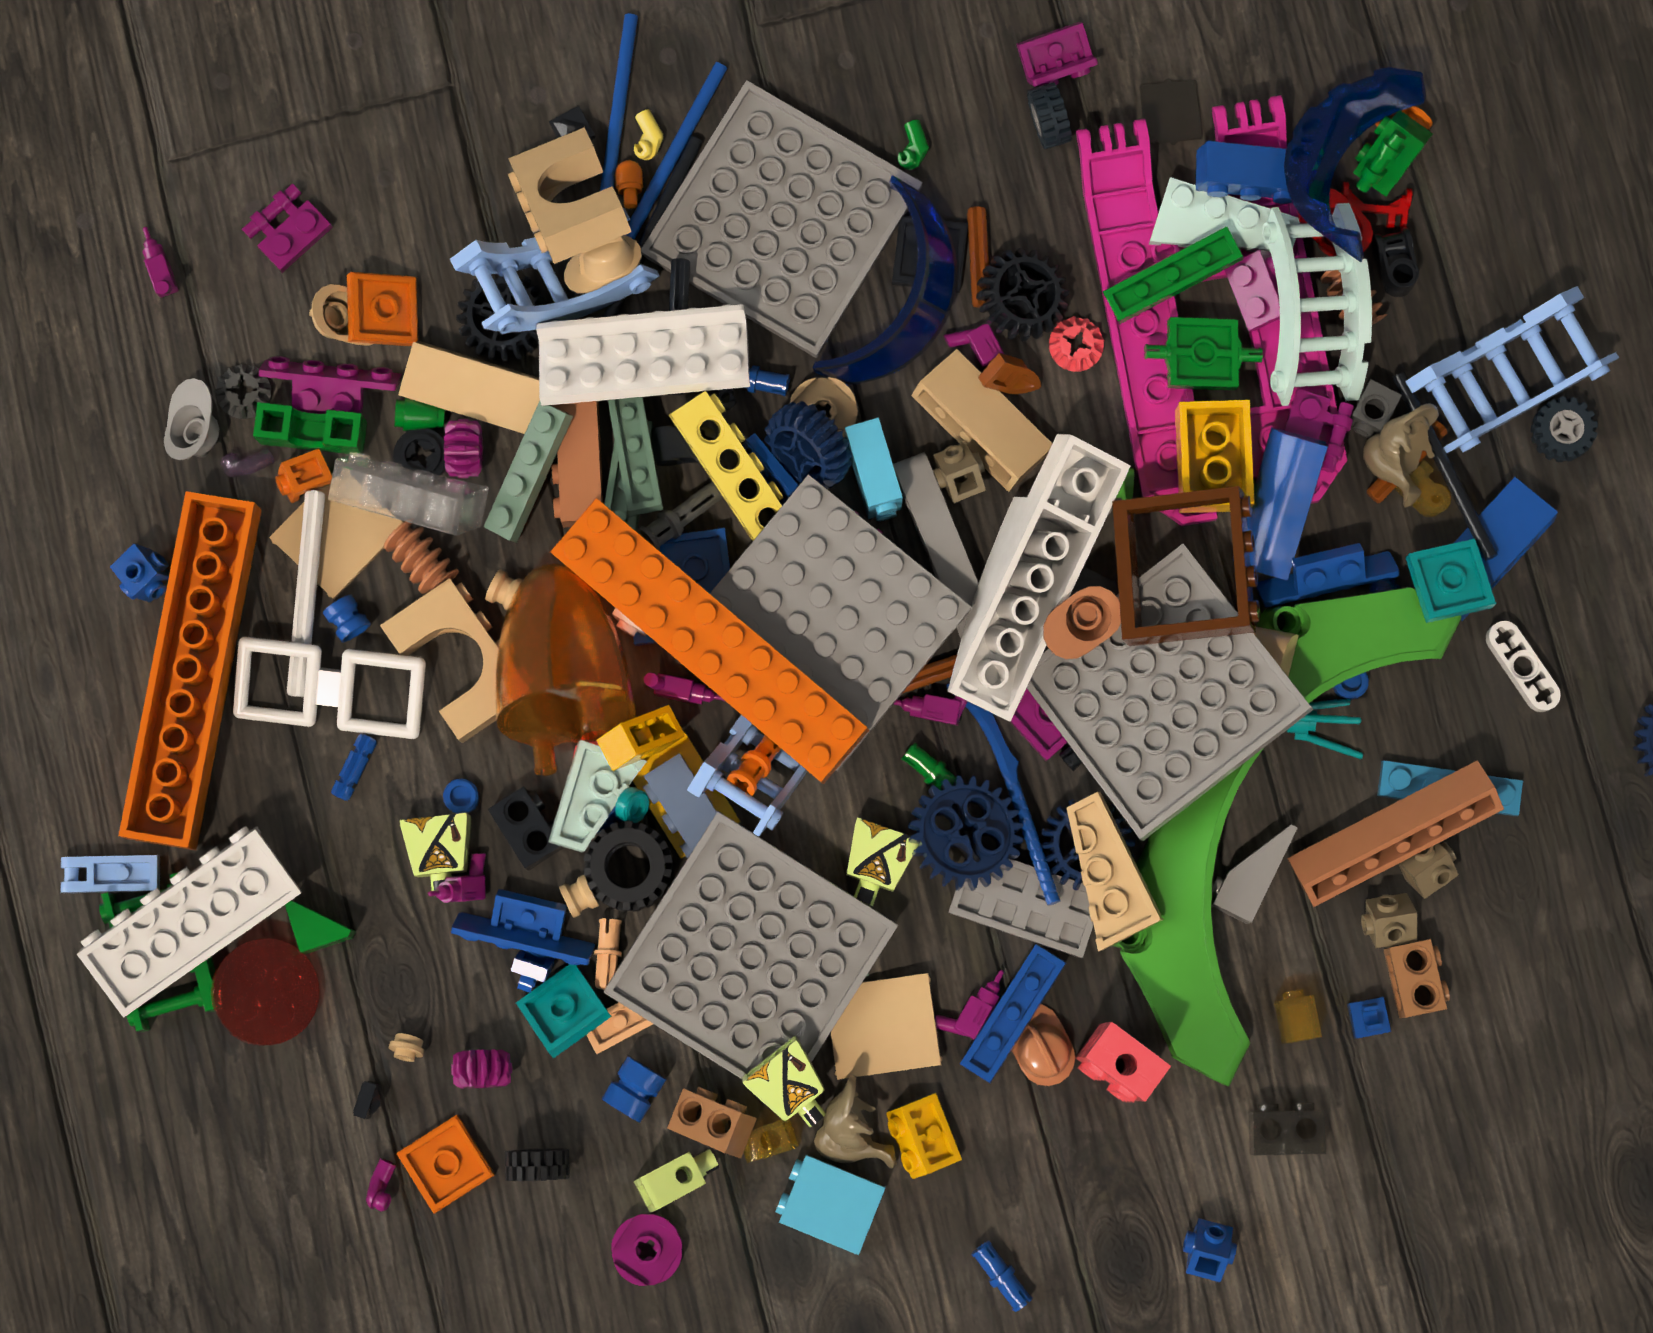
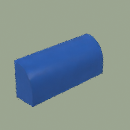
(1283, 499)
(1513, 525)

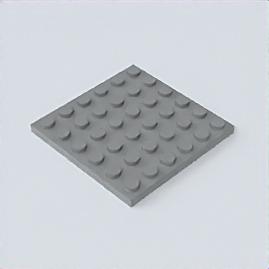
(781, 218)
(841, 602)
(1169, 715)
(749, 951)

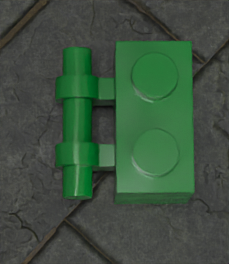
(1391, 153)

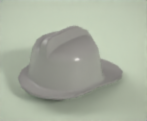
(190, 422)

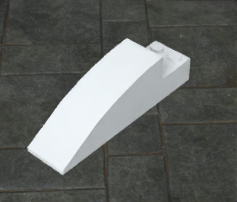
(1033, 572)

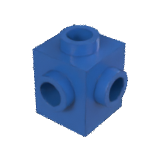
(142, 573)
(1209, 1242)

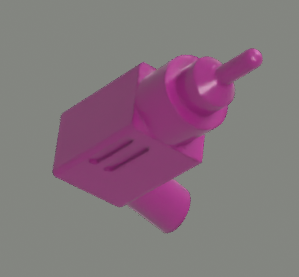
(158, 267)
(981, 341)
(680, 689)
(934, 708)
(464, 887)
(974, 1013)

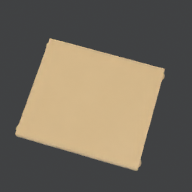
(348, 541)
(887, 1028)

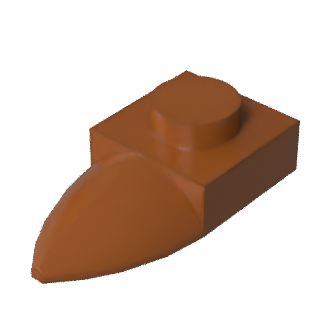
(1009, 375)

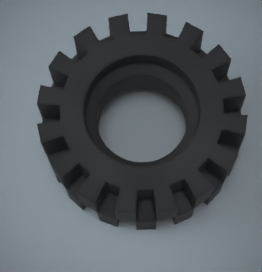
(537, 1164)

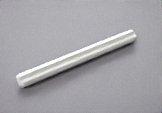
(306, 586)

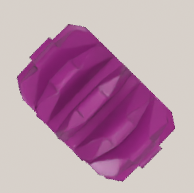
(463, 448)
(481, 1069)

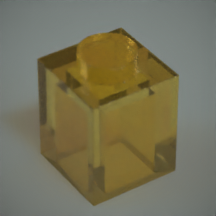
(1297, 1017)

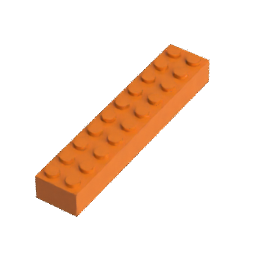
(710, 641)
(190, 671)

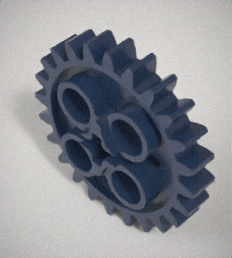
(995, 822)

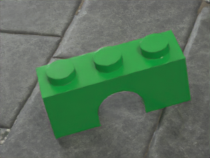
(302, 430)

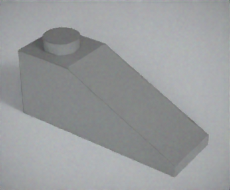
(1246, 884)

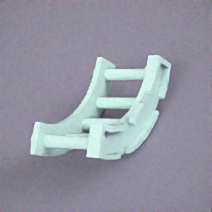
(1354, 302)

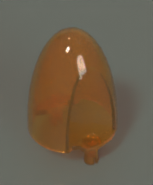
(559, 666)

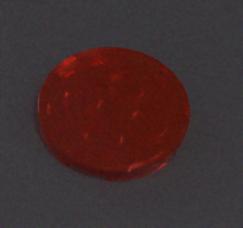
(265, 992)

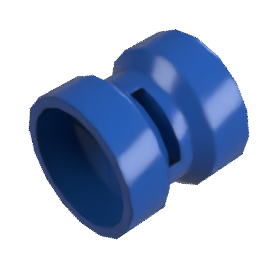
(345, 616)

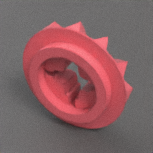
(1083, 358)

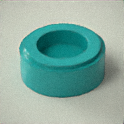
(632, 805)

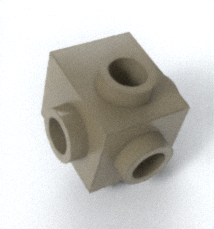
(959, 472)
(1430, 869)
(1390, 920)

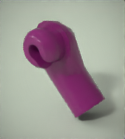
(378, 1183)

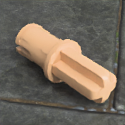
(607, 951)

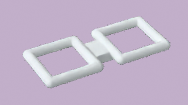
(329, 687)

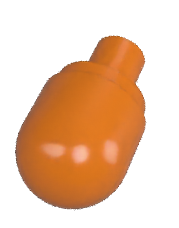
(629, 182)

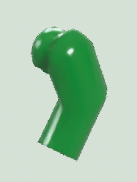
(916, 148)

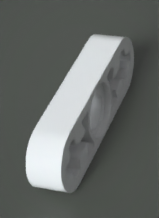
(1537, 667)

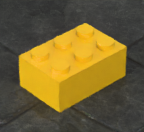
(1214, 449)

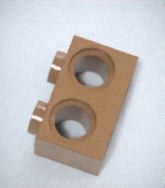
(1406, 981)
(711, 1125)

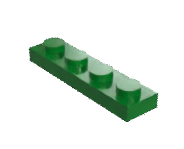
(1173, 275)

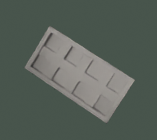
(1020, 909)

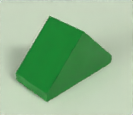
(315, 930)

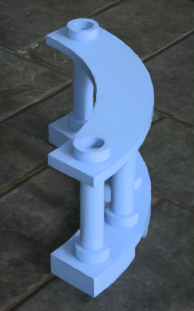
(490, 258)
(1493, 348)
(726, 759)

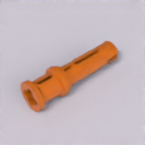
(754, 766)

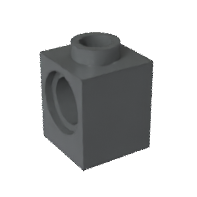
(1383, 399)

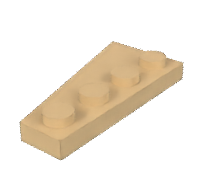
(1112, 880)

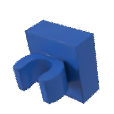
(531, 969)
(1369, 1017)

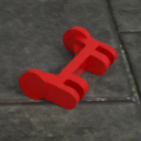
(1397, 208)

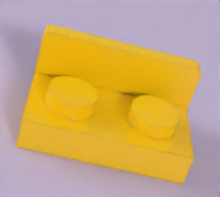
(923, 1136)

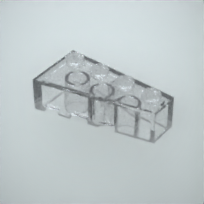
(408, 494)

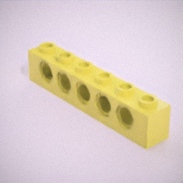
(688, 422)

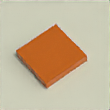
(382, 309)
(445, 1164)

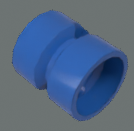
(633, 1089)

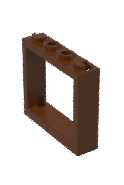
(1127, 567)

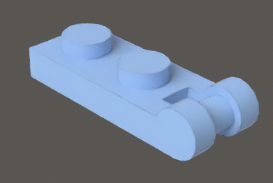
(111, 873)

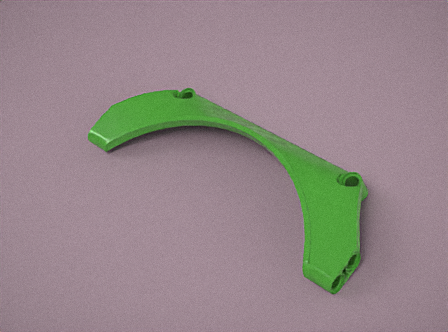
(1178, 956)

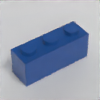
(1242, 171)

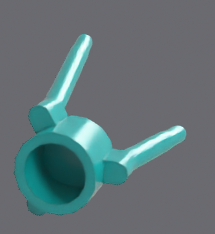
(1308, 723)

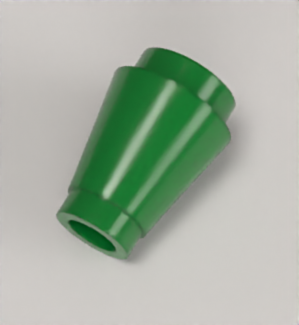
(417, 415)

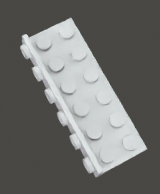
(643, 355)
(188, 920)

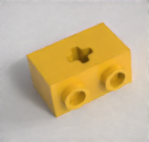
(640, 737)

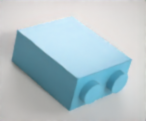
(874, 470)
(830, 1203)

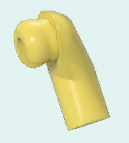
(651, 137)

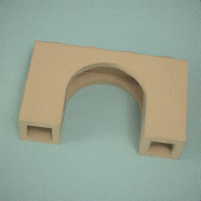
(571, 226)
(442, 612)

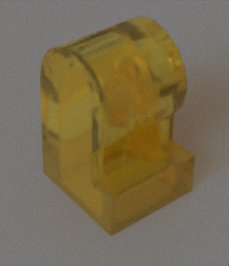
(1434, 496)
(770, 1140)

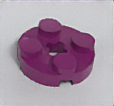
(626, 1253)

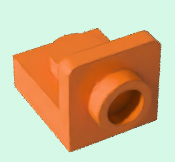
(303, 474)

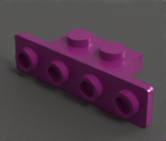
(328, 387)

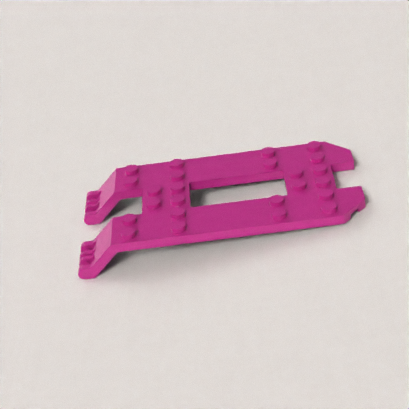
(1121, 222)

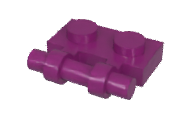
(294, 235)
(1309, 415)

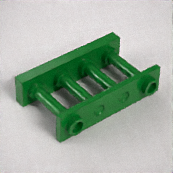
(204, 972)

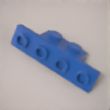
(1327, 573)
(525, 925)

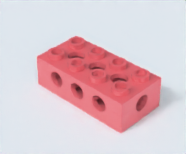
(1141, 1066)

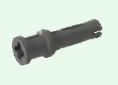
(671, 522)

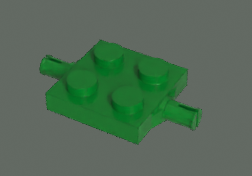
(1203, 353)

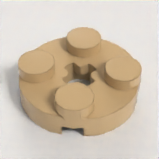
(831, 392)

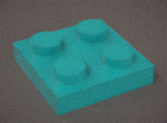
(1450, 580)
(563, 1010)

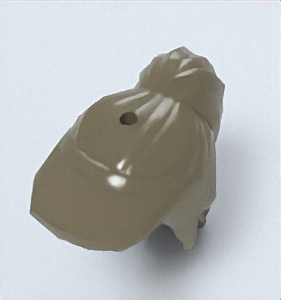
(1399, 448)
(846, 1133)

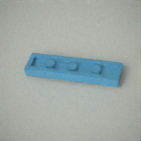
(1403, 779)

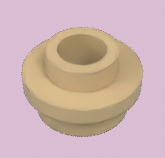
(406, 1047)

